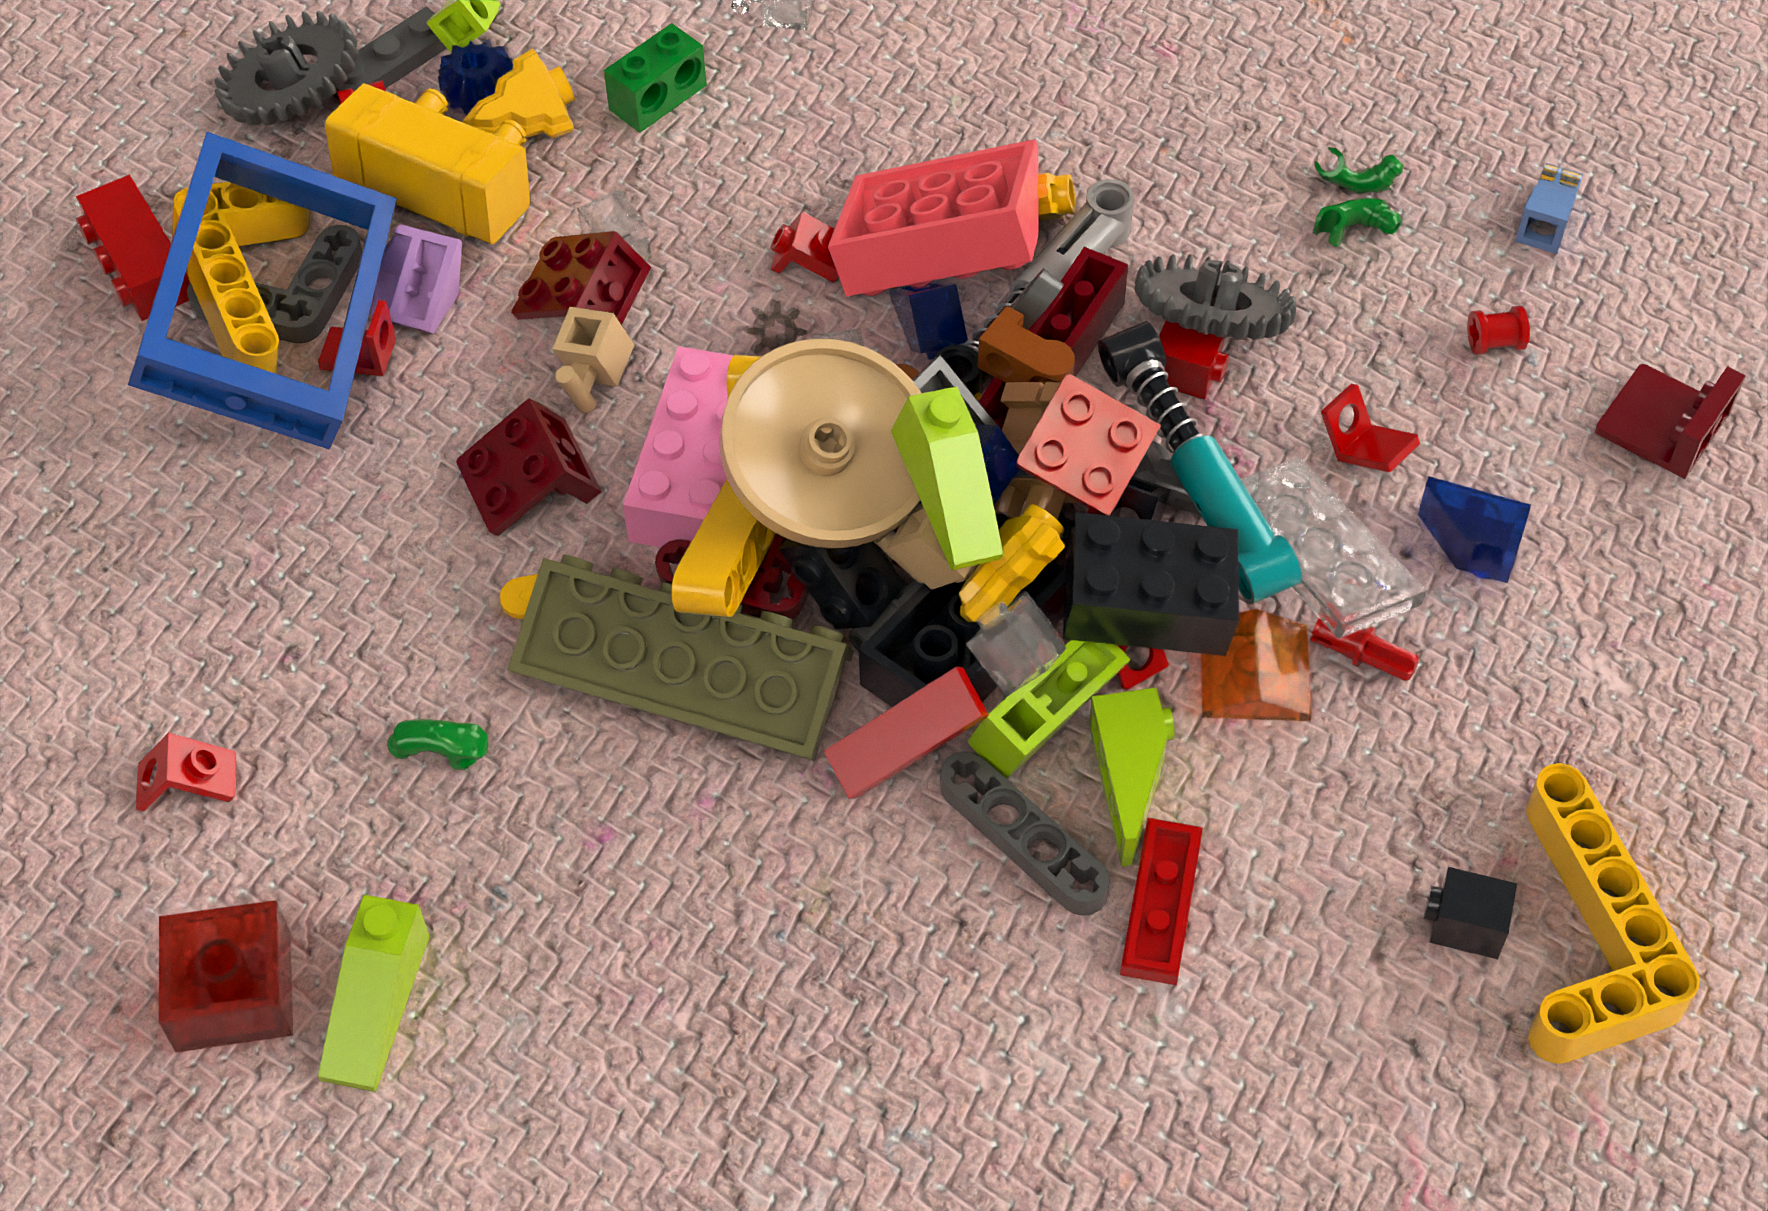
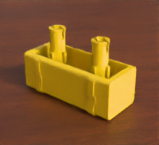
(431, 160)

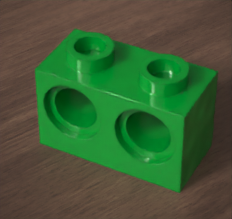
(655, 77)

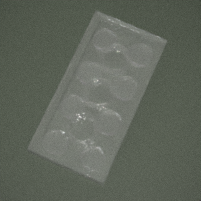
(1343, 565)

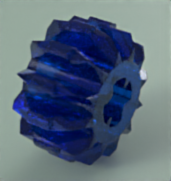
(472, 73)

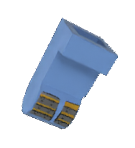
(1550, 202)

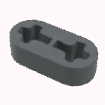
(1037, 297)

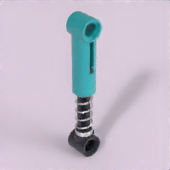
(1264, 559)

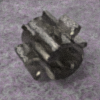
(766, 320)

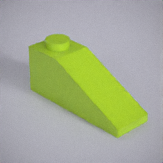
(949, 475)
(1044, 705)
(1130, 749)
(372, 991)

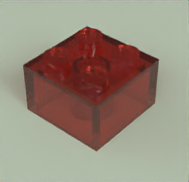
(225, 976)

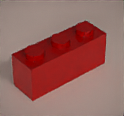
(128, 242)

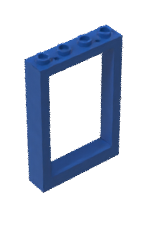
(232, 386)

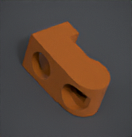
(1019, 355)

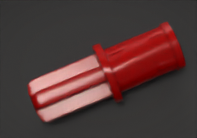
(1368, 648)

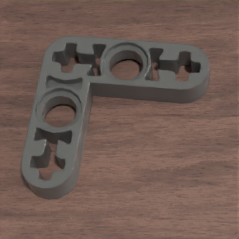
(299, 298)

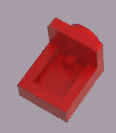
(806, 244)

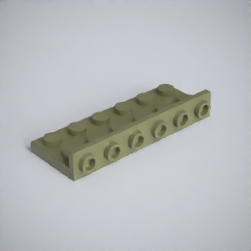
(702, 670)

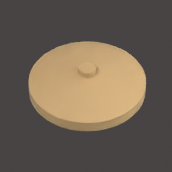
(815, 445)

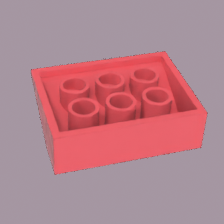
(938, 220)

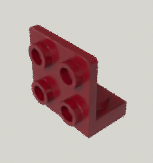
(584, 273)
(1668, 418)
(522, 464)

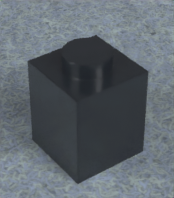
(1471, 912)

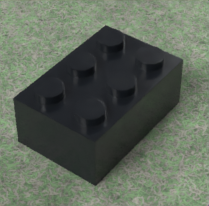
(1151, 584)

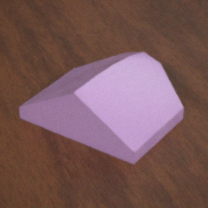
(418, 278)

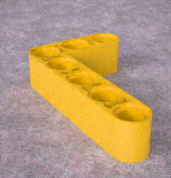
(220, 274)
(725, 548)
(1611, 922)

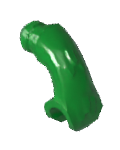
(1371, 180)
(1363, 212)
(457, 741)

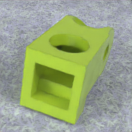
(463, 20)

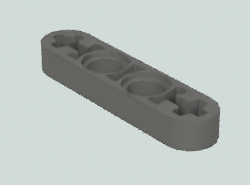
(1028, 828)

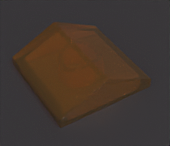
(1262, 672)

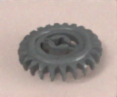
(282, 63)
(1262, 313)

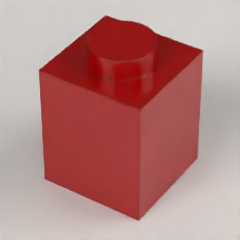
(1192, 359)

